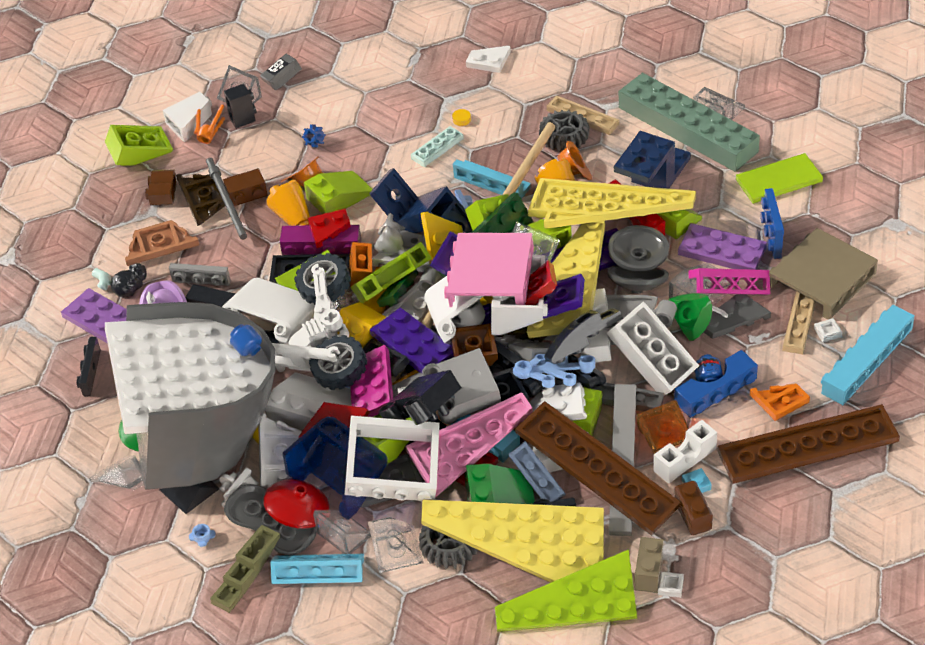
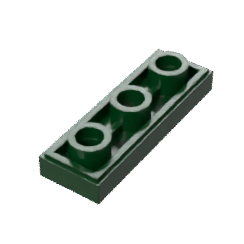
(396, 290)

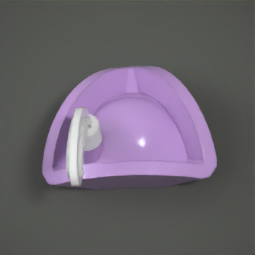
(162, 292)

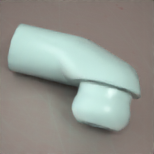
(104, 277)

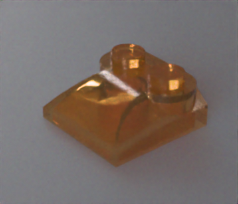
(663, 426)

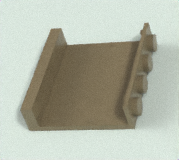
(825, 270)

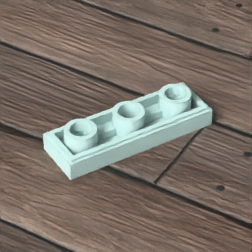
(437, 146)

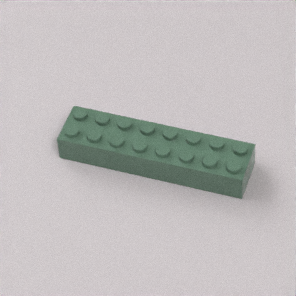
(689, 122)

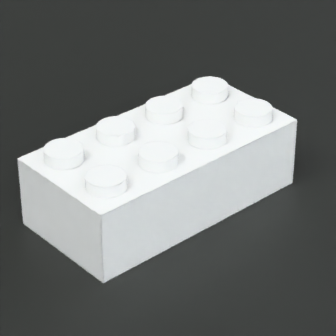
(652, 349)

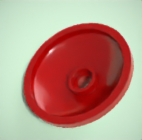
(294, 502)

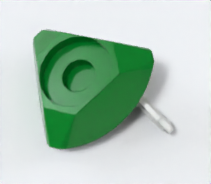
(694, 313)

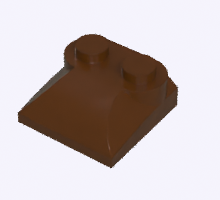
(473, 338)

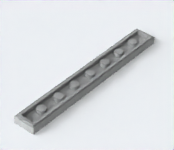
(623, 446)

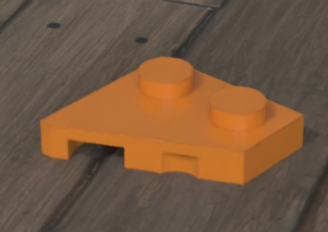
(780, 400)

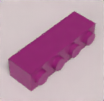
(300, 241)

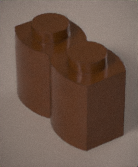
(161, 187)

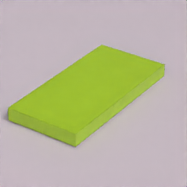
(781, 176)

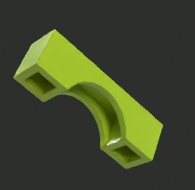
(391, 272)

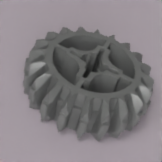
(568, 127)
(446, 550)

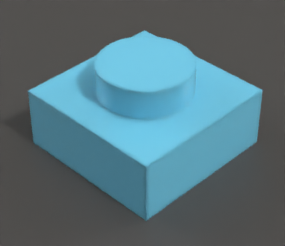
(700, 478)

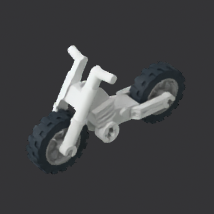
(319, 336)

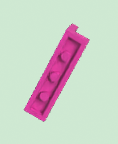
(732, 277)

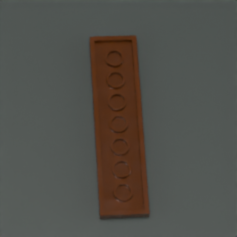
(807, 443)
(598, 468)

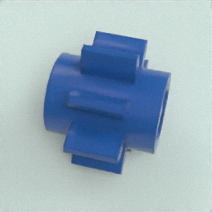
(313, 135)

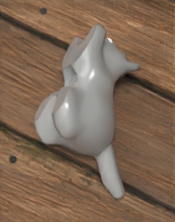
(390, 238)

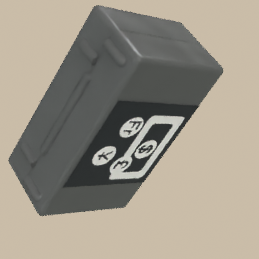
(281, 71)

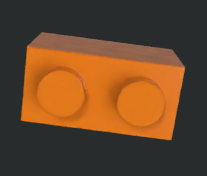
(360, 261)

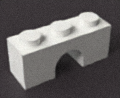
(698, 443)

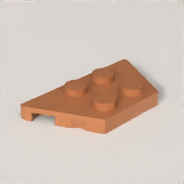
(158, 241)

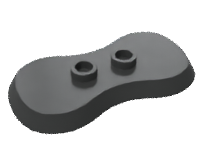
(247, 510)

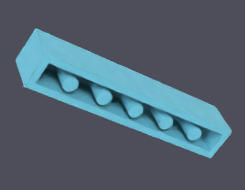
(867, 354)

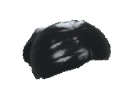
(128, 281)

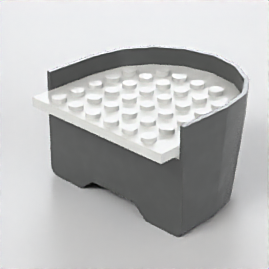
(187, 389)

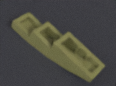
(246, 568)

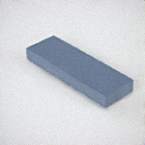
(536, 473)

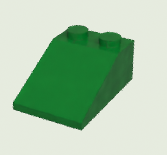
(497, 485)

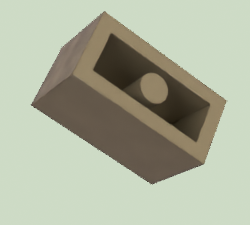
(649, 564)

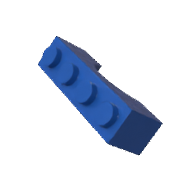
(696, 396)

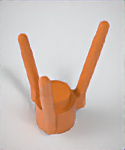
(206, 132)

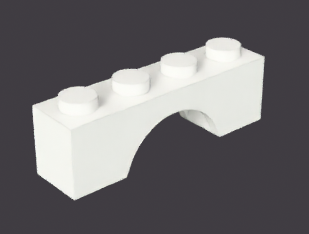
(599, 344)

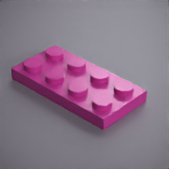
(375, 384)

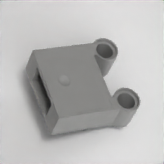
(477, 385)

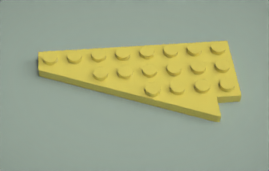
(587, 202)
(578, 257)
(531, 537)

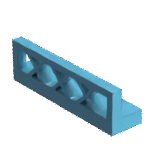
(486, 177)
(317, 568)

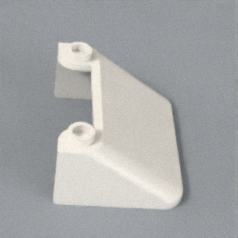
(273, 304)
(442, 313)

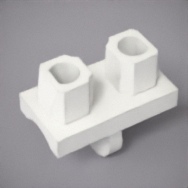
(228, 482)

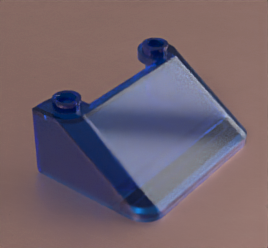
(325, 455)

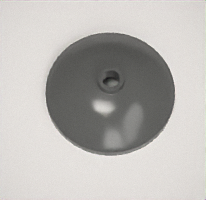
(638, 248)
(638, 280)

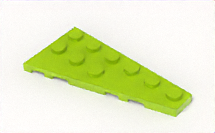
(586, 596)

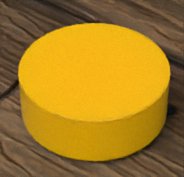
(461, 117)

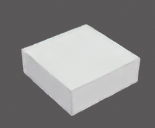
(828, 330)
(671, 584)

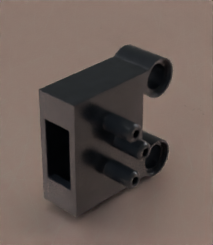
(423, 398)

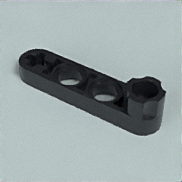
(507, 360)

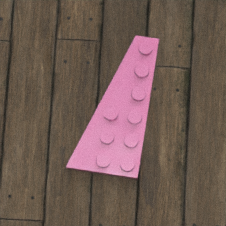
(469, 440)

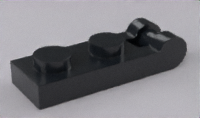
(588, 380)

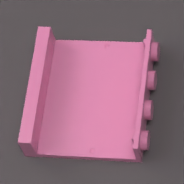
(490, 266)

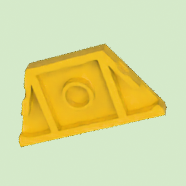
(436, 231)

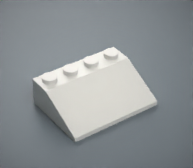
(300, 398)

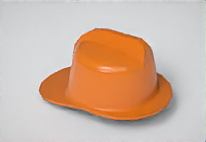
(575, 159)
(306, 173)

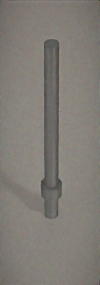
(215, 174)

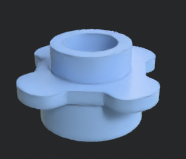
(198, 531)

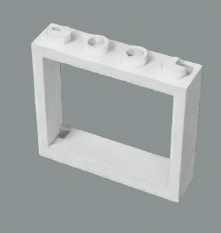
(397, 430)

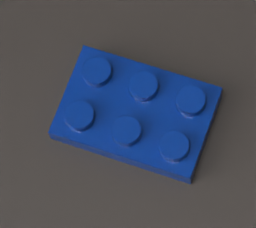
(773, 224)

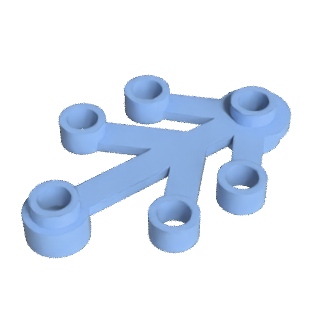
(538, 365)

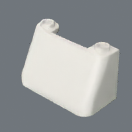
(508, 316)

